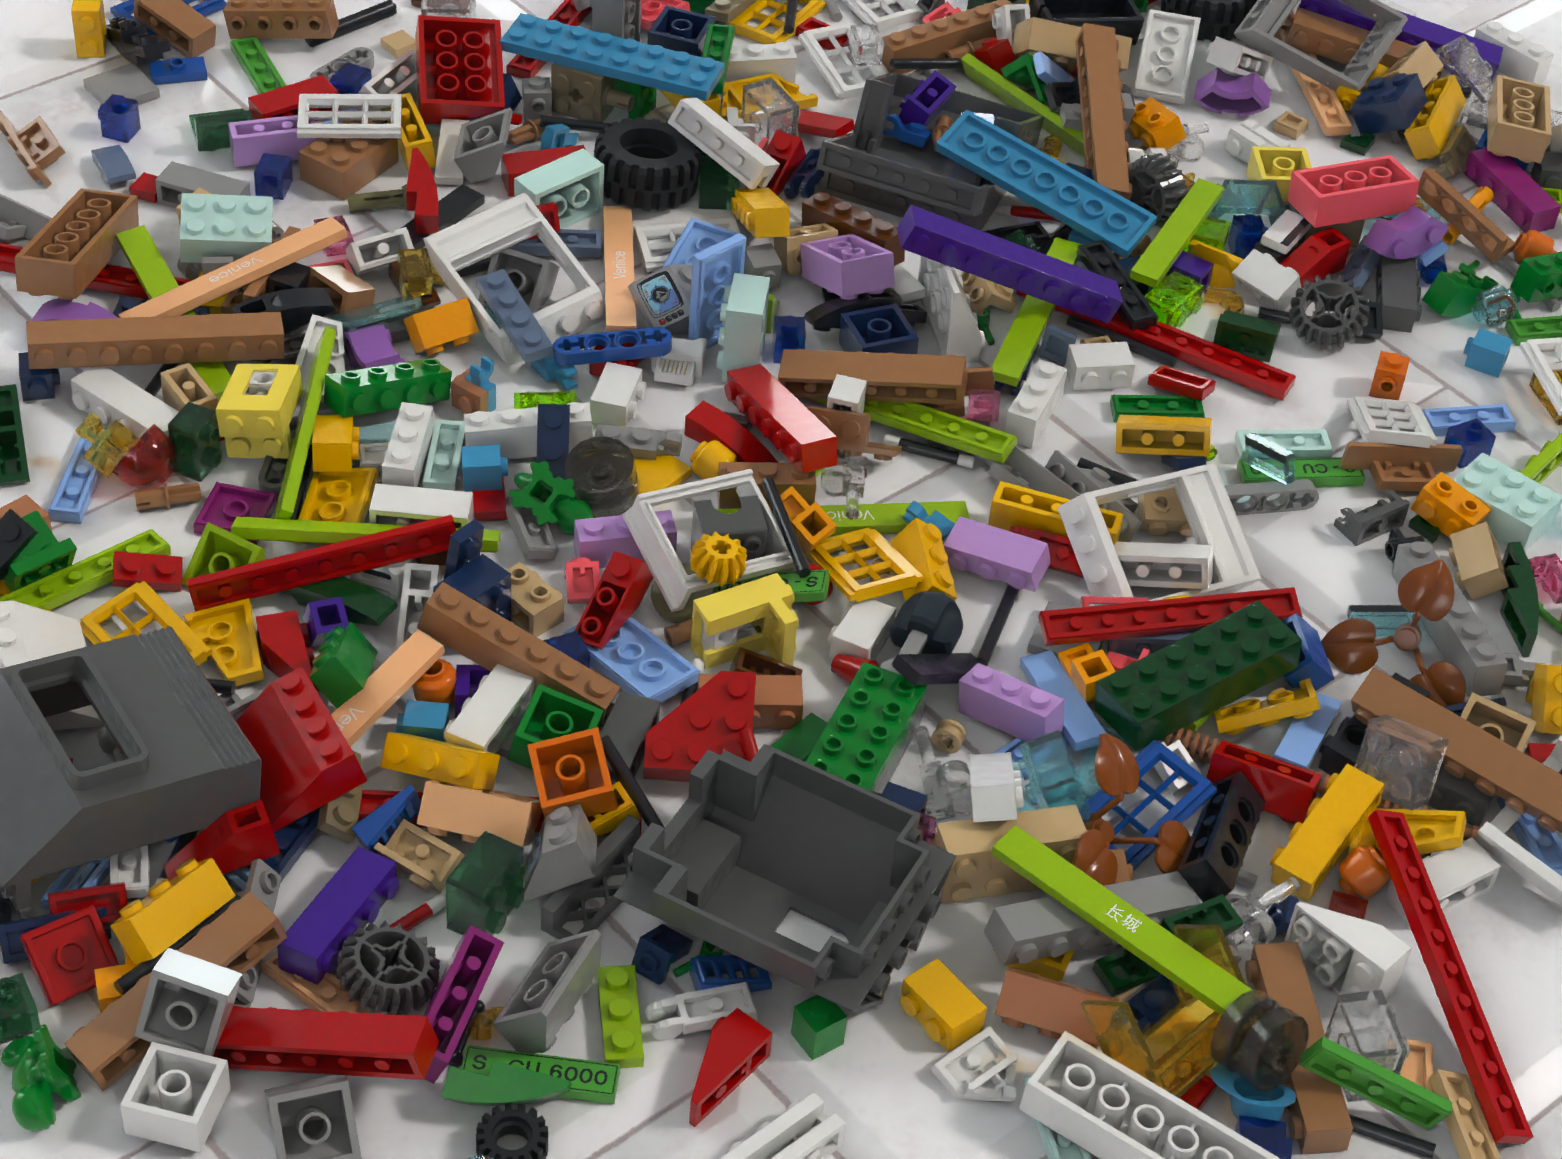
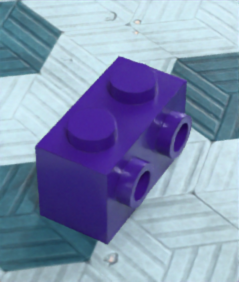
(927, 100)

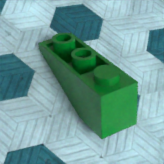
(1455, 293)

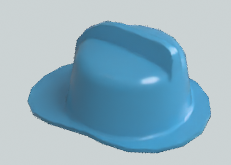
(1252, 1102)

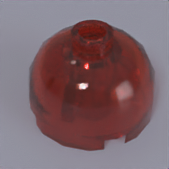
(147, 460)

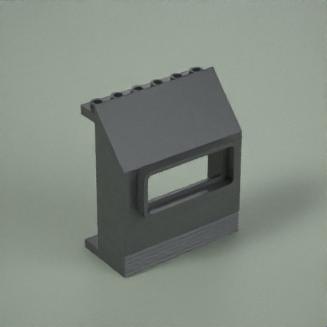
(178, 742)

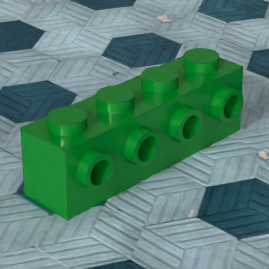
(1539, 278)
(387, 387)

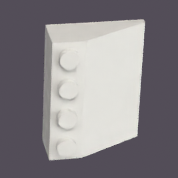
(950, 311)
(36, 633)

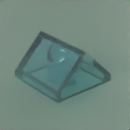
(1250, 198)

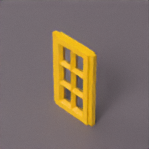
(757, 34)
(845, 581)
(157, 610)

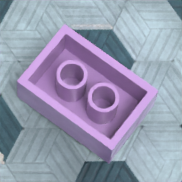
(847, 266)

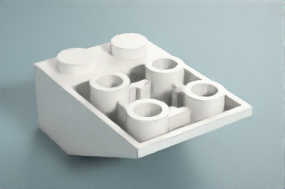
(1347, 950)

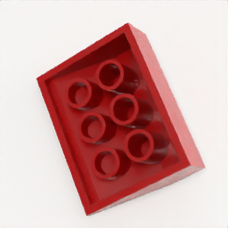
(458, 68)
(300, 750)

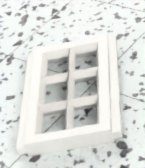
(910, 12)
(821, 59)
(361, 130)
(671, 231)
(1543, 370)
(1391, 421)

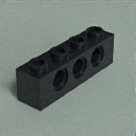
(1346, 743)
(1221, 837)

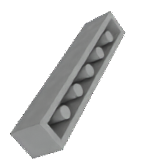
(1460, 633)
(1049, 928)

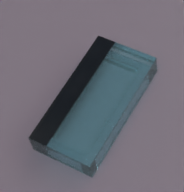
(1270, 458)
(1384, 617)

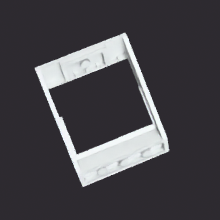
(495, 231)
(1208, 515)

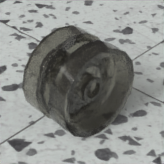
(603, 475)
(1259, 1040)

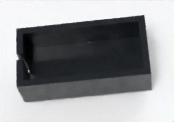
(1118, 14)

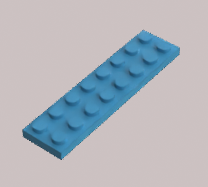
(613, 56)
(1046, 183)

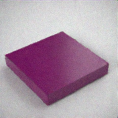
(230, 501)

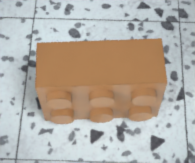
(346, 164)

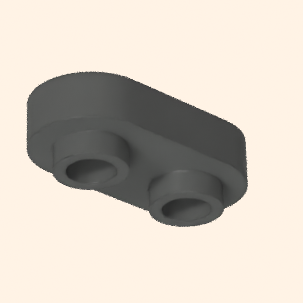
(272, 474)

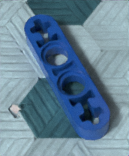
(568, 348)

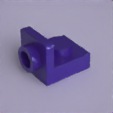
(467, 683)

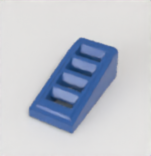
(385, 820)
(708, 966)

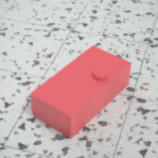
(1352, 191)

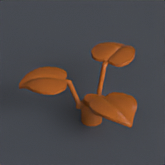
(1426, 592)
(1119, 774)

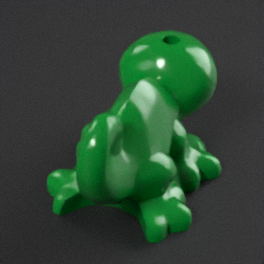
(549, 498)
(39, 1073)

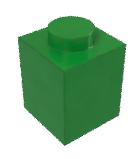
(818, 1026)

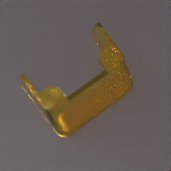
(1178, 1046)

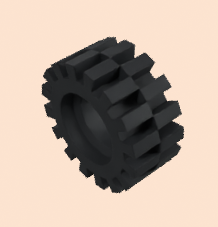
(512, 1122)

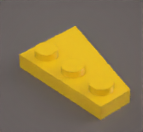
(232, 638)
(1279, 705)
(1430, 829)

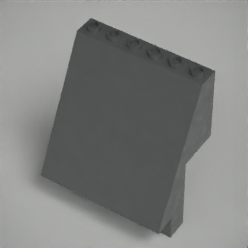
(895, 174)

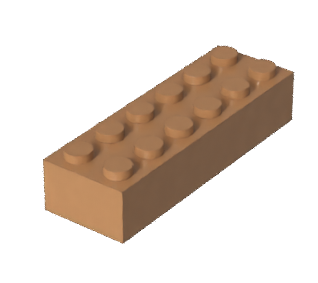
(75, 244)

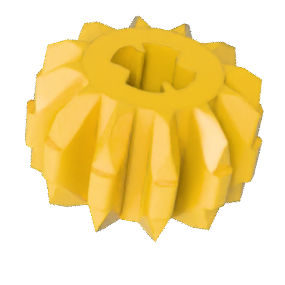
(718, 559)

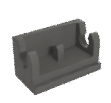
(1374, 520)

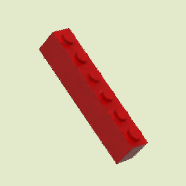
(782, 418)
(328, 1042)

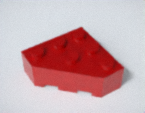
(699, 724)

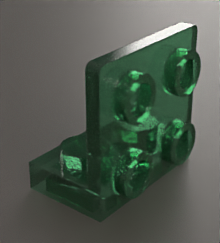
(212, 128)

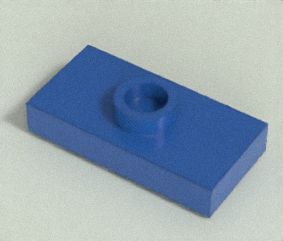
(178, 70)

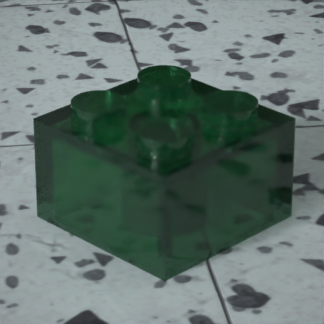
(485, 885)

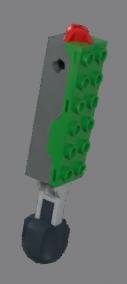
(882, 706)

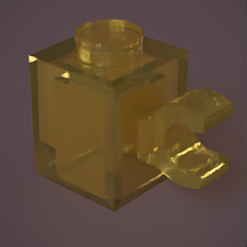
(416, 272)
(107, 445)

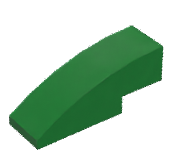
(501, 1086)

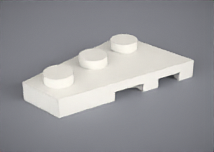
(314, 331)

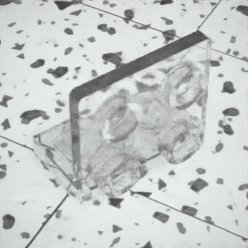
(1467, 65)

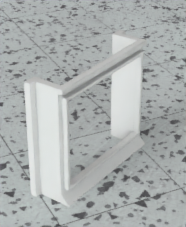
(661, 556)
(1493, 839)

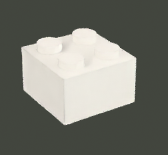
(175, 1097)

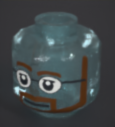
(1495, 305)

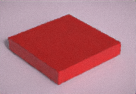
(67, 954)

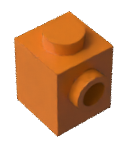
(1389, 376)

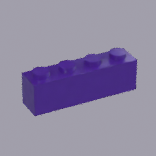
(342, 906)

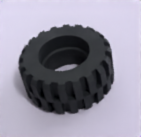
(1217, 16)
(647, 164)

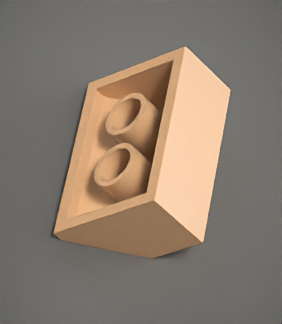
(473, 811)

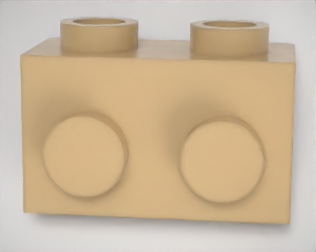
(985, 292)
(421, 856)

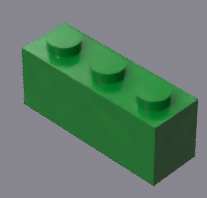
(343, 664)

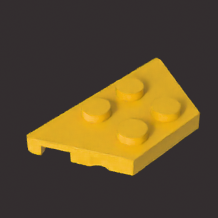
(734, 93)

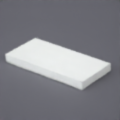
(1166, 56)

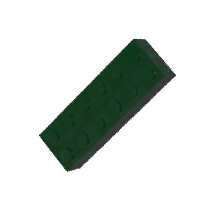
(1197, 675)

